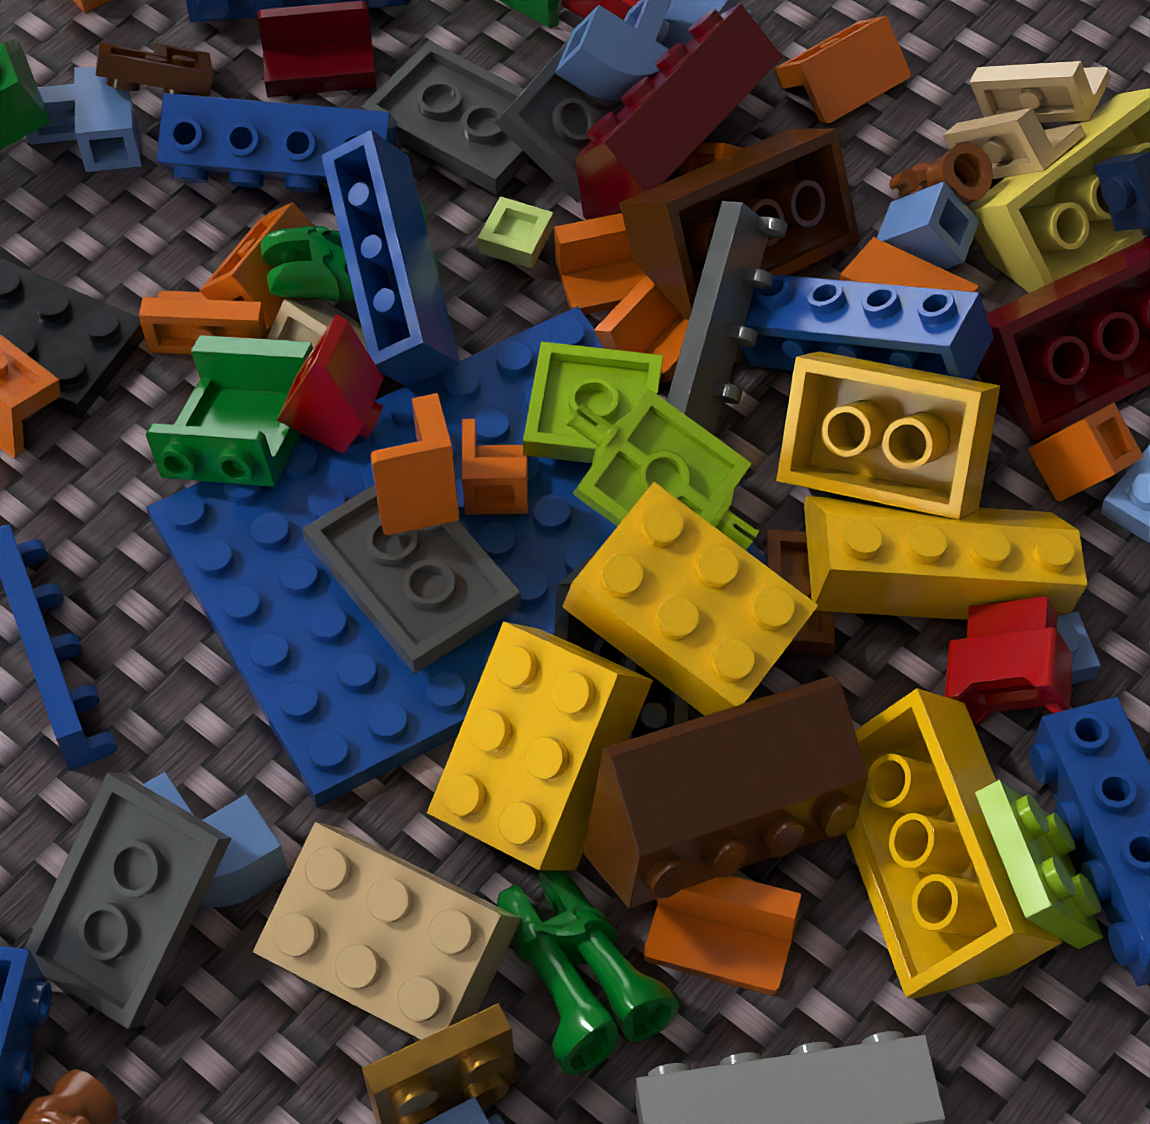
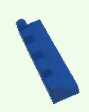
(46, 653)

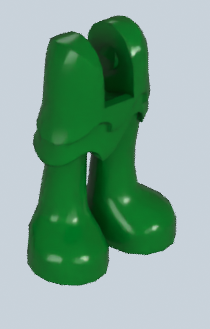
(309, 263)
(581, 937)

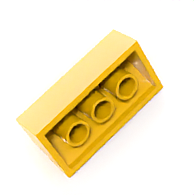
(935, 566)
(932, 854)

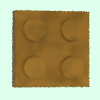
(444, 1070)

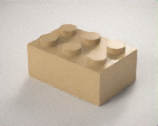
(385, 933)

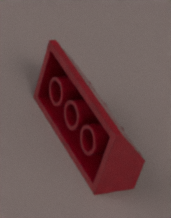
(673, 110)
(1073, 343)

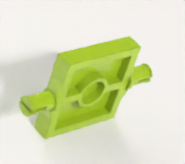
(663, 448)

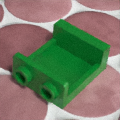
(231, 416)

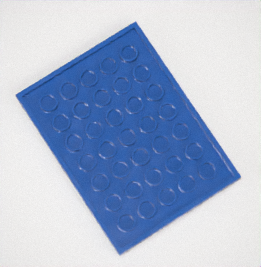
(297, 637)

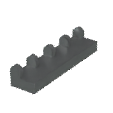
(721, 312)

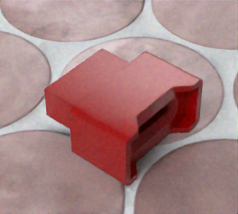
(1010, 660)

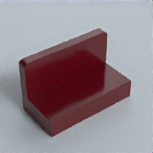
(317, 48)

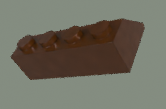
(784, 177)
(725, 792)

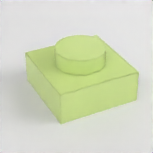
(516, 232)

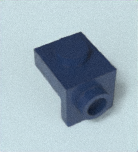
(1127, 190)

